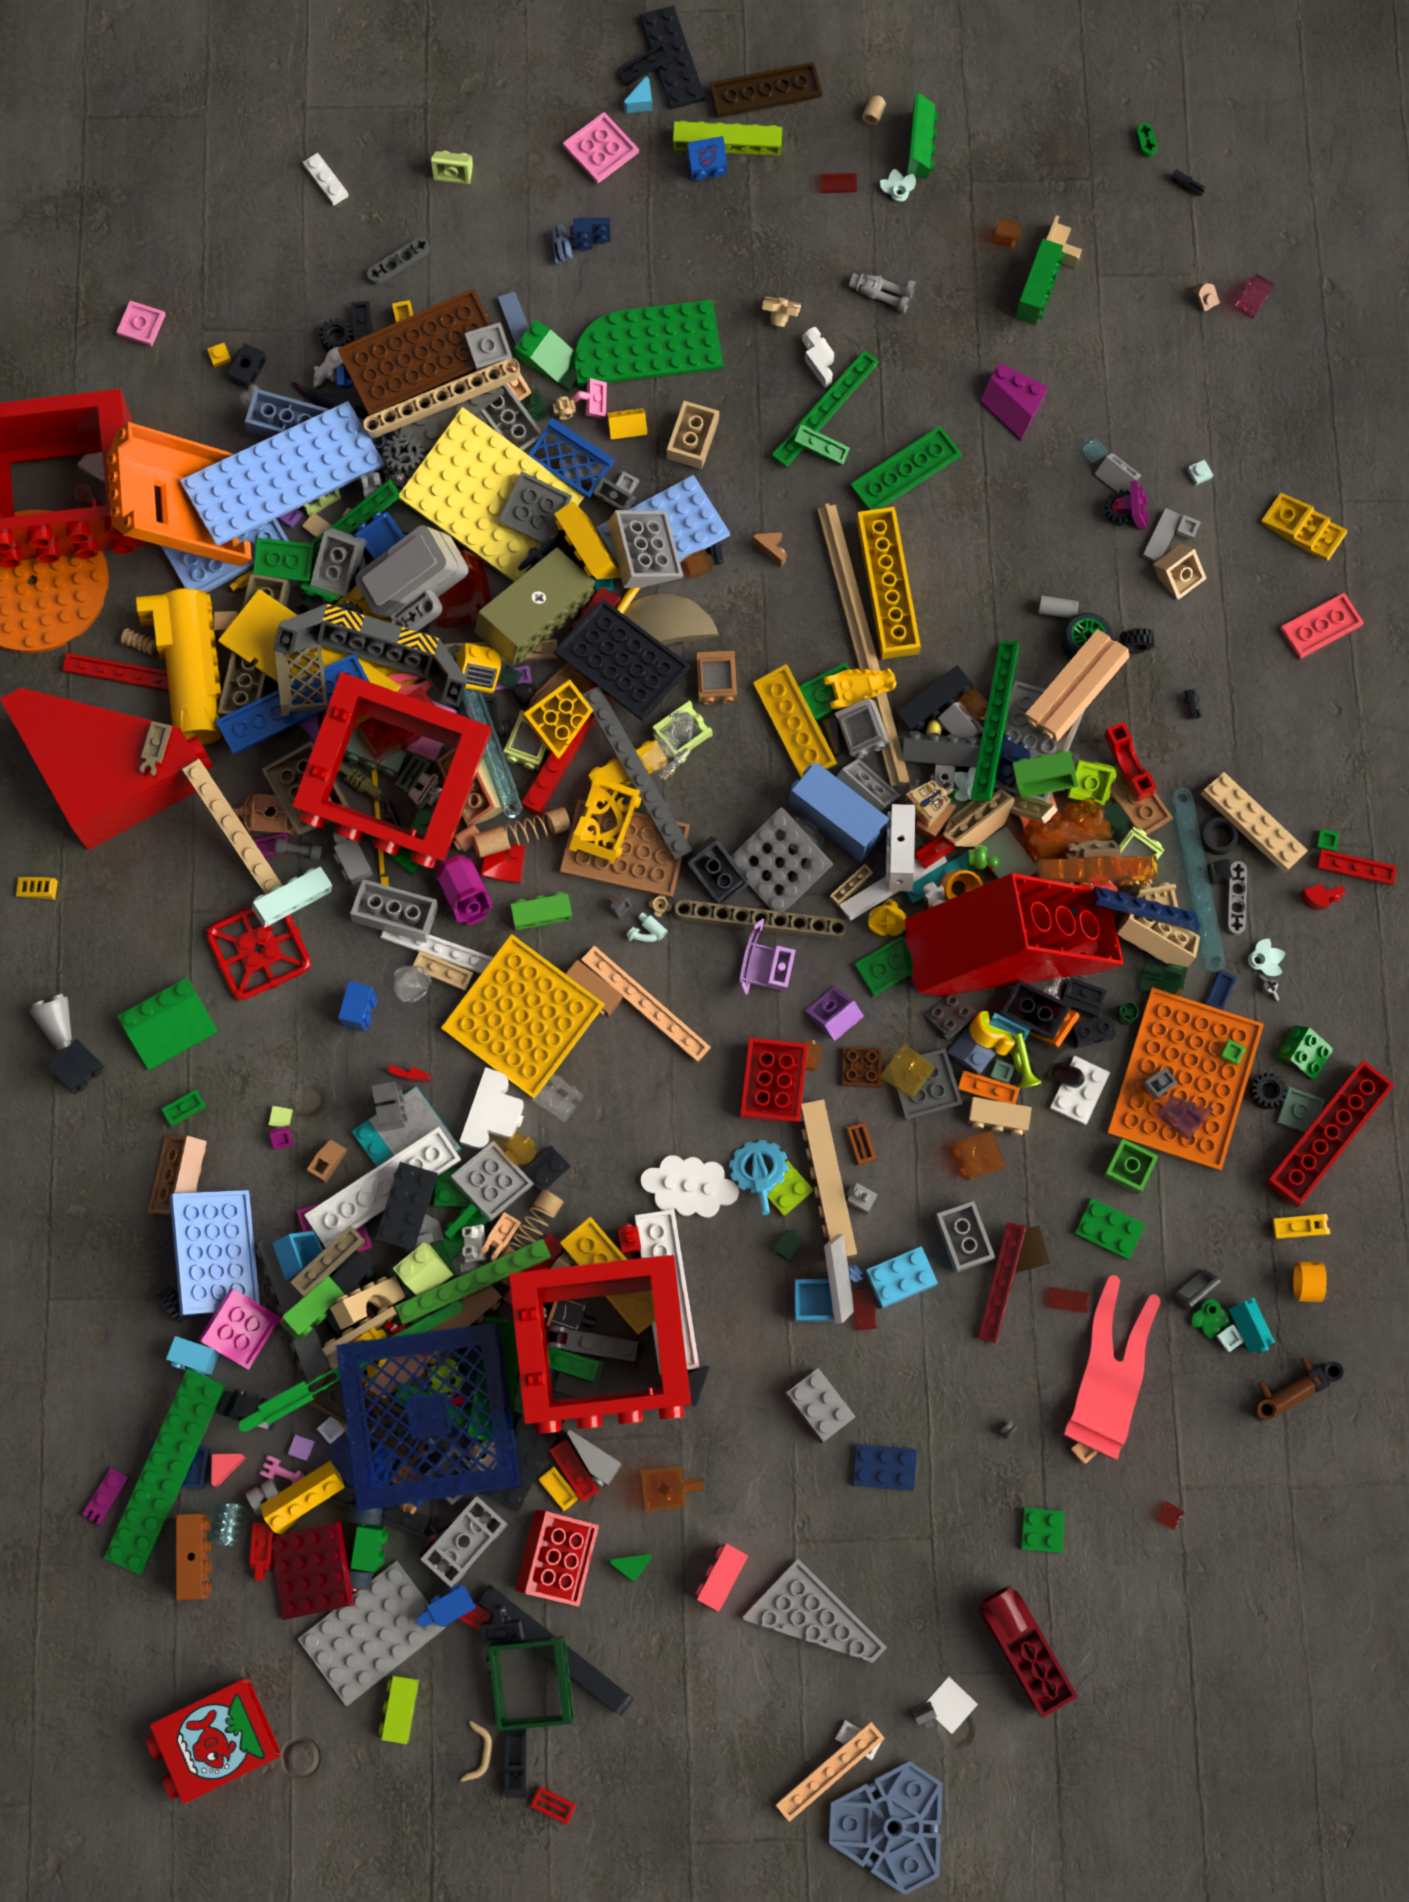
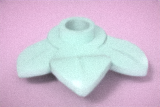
(898, 183)
(965, 783)
(1268, 957)

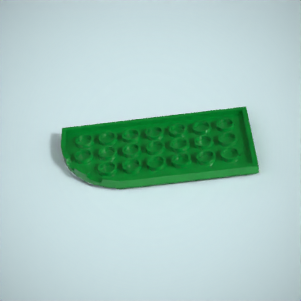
(649, 343)

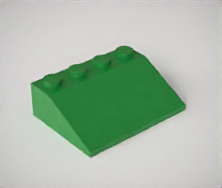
(167, 1024)

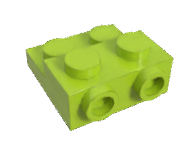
(1093, 781)

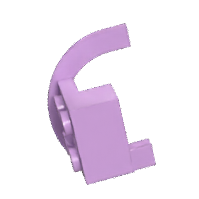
(764, 964)

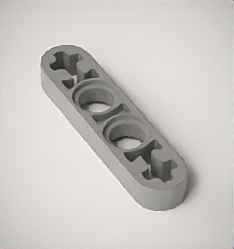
(1237, 898)

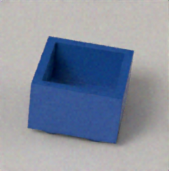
(357, 1006)

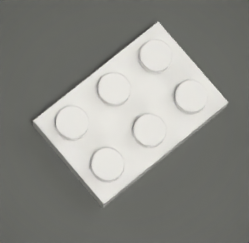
(1080, 1101)

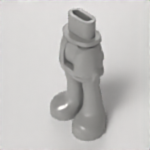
(872, 285)

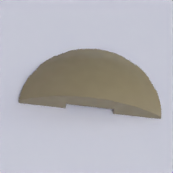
(671, 618)

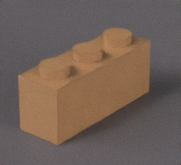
(596, 986)

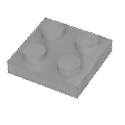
(488, 345)

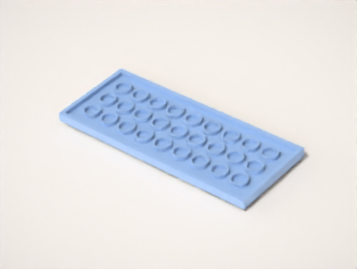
(282, 473)

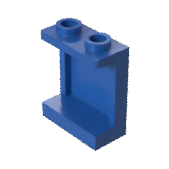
(380, 534)

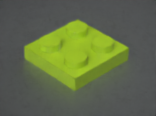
(790, 1191)

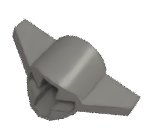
(1269, 987)

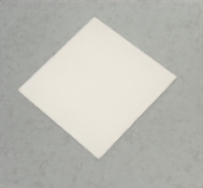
(951, 1705)

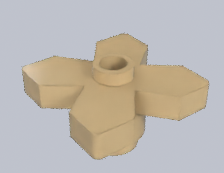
(780, 309)

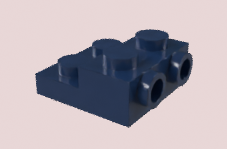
(589, 231)
(1009, 754)

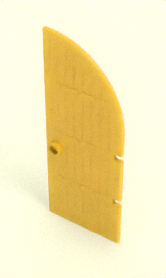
(255, 634)

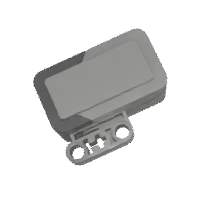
(411, 578)

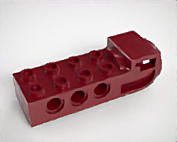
(1027, 1651)

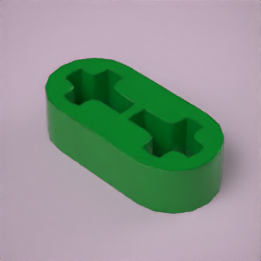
(1150, 139)

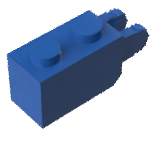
(447, 1608)

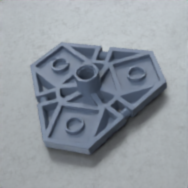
(861, 1822)

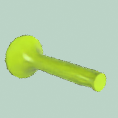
(1022, 1063)

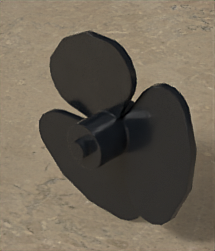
(536, 555)

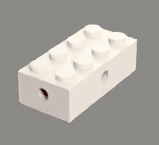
(900, 847)

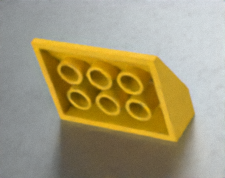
(587, 542)

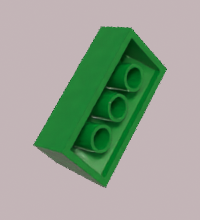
(921, 137)

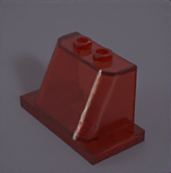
(466, 597)

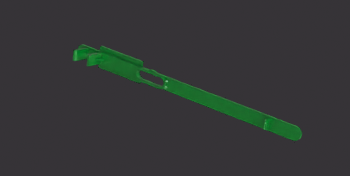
(299, 1394)

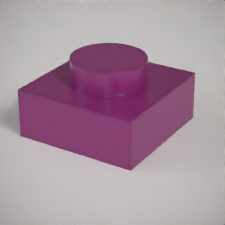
(281, 1137)

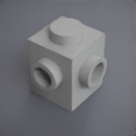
(942, 774)

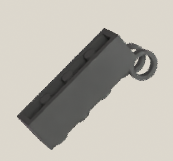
(594, 1345)

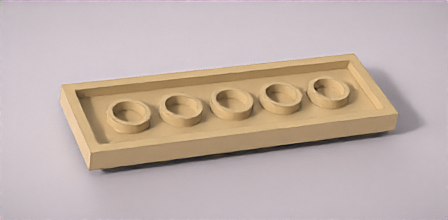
(1254, 822)

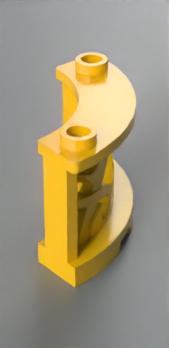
(582, 837)

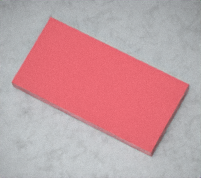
(1321, 625)

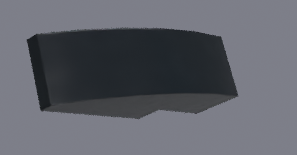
(515, 1763)

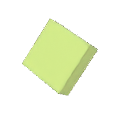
(280, 1117)

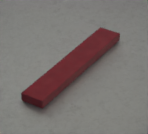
(1002, 1282)

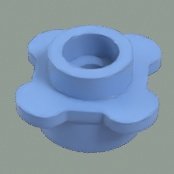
(855, 1273)

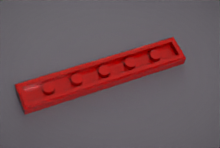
(115, 671)

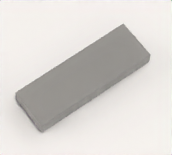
(1162, 535)

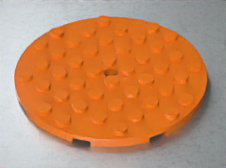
(56, 606)

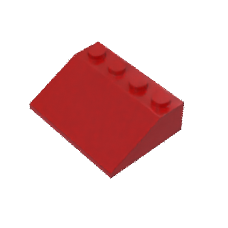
(773, 1080)
(557, 1557)

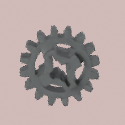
(403, 452)

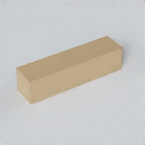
(851, 885)

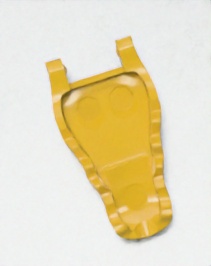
(857, 685)

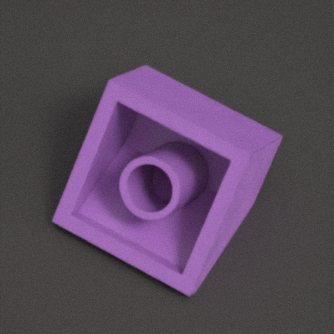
(834, 1013)

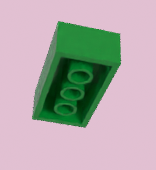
(1040, 282)

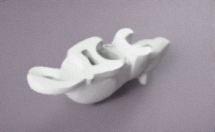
(328, 368)

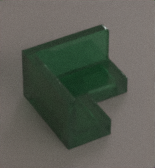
(1168, 978)

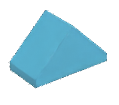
(640, 99)

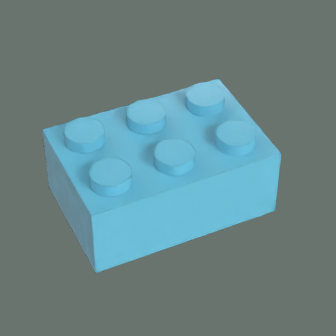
(901, 1277)

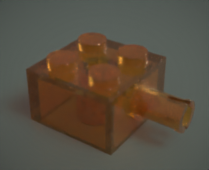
(672, 1478)

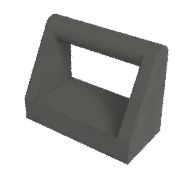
(1196, 1289)

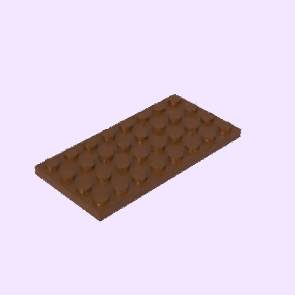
(414, 353)

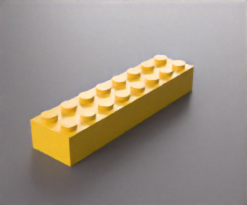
(888, 583)

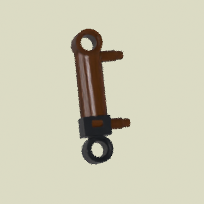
(1301, 1389)

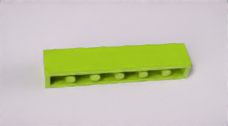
(737, 137)

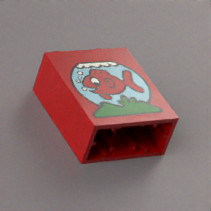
(213, 1741)

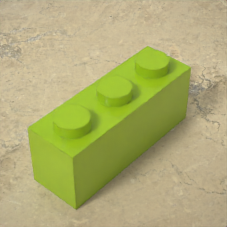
(399, 1709)

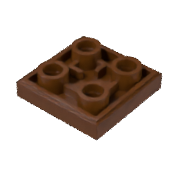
(861, 1067)

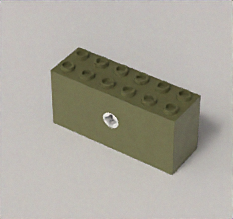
(534, 607)

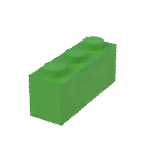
(541, 911)

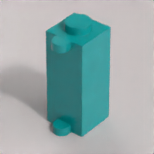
(1252, 1326)

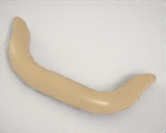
(486, 1753)

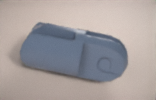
(561, 244)

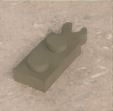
(155, 746)

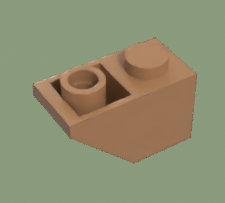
(326, 1161)

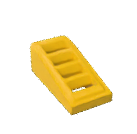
(50, 894)

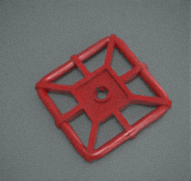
(253, 960)

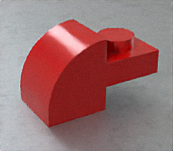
(1318, 898)

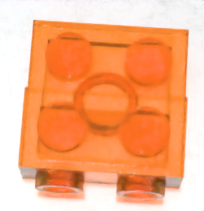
(979, 1155)

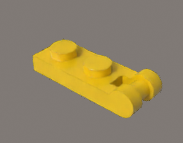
(1300, 1226)

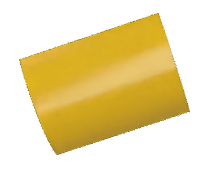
(627, 423)

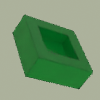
(1327, 840)

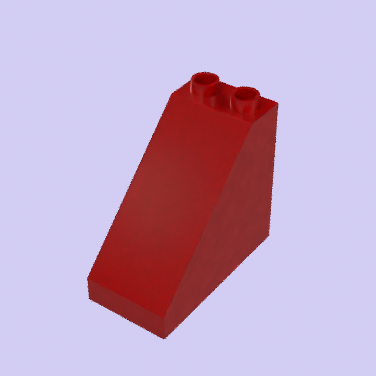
(95, 762)
(1010, 934)

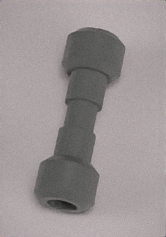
(282, 846)

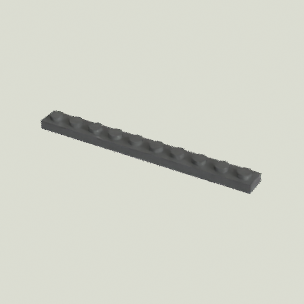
(637, 774)

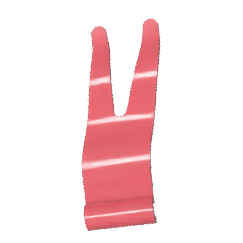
(1108, 1385)

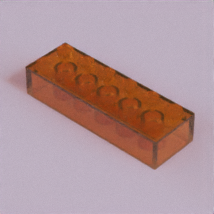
(1099, 870)

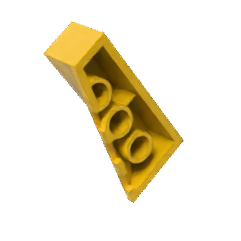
(290, 1504)

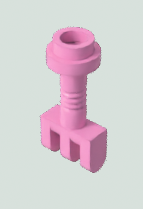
(275, 1469)

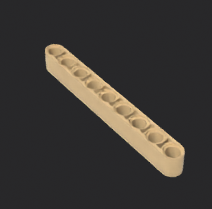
(432, 398)

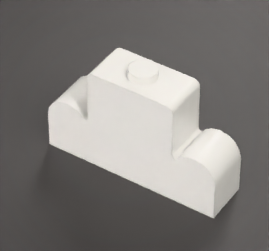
(492, 1112)

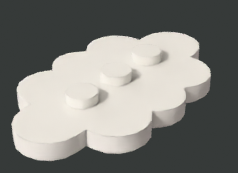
(689, 1186)

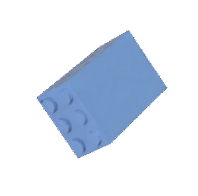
(837, 811)

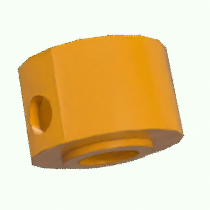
(969, 879)
(1309, 1281)

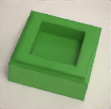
(1232, 1052)

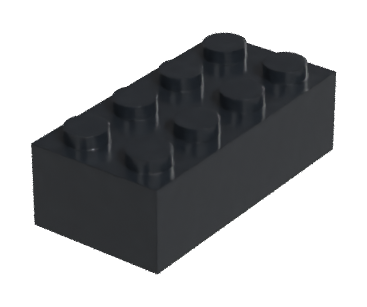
(406, 1206)

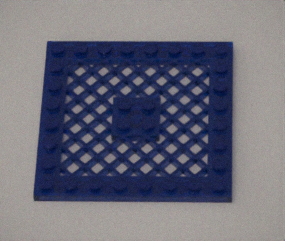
(428, 1416)

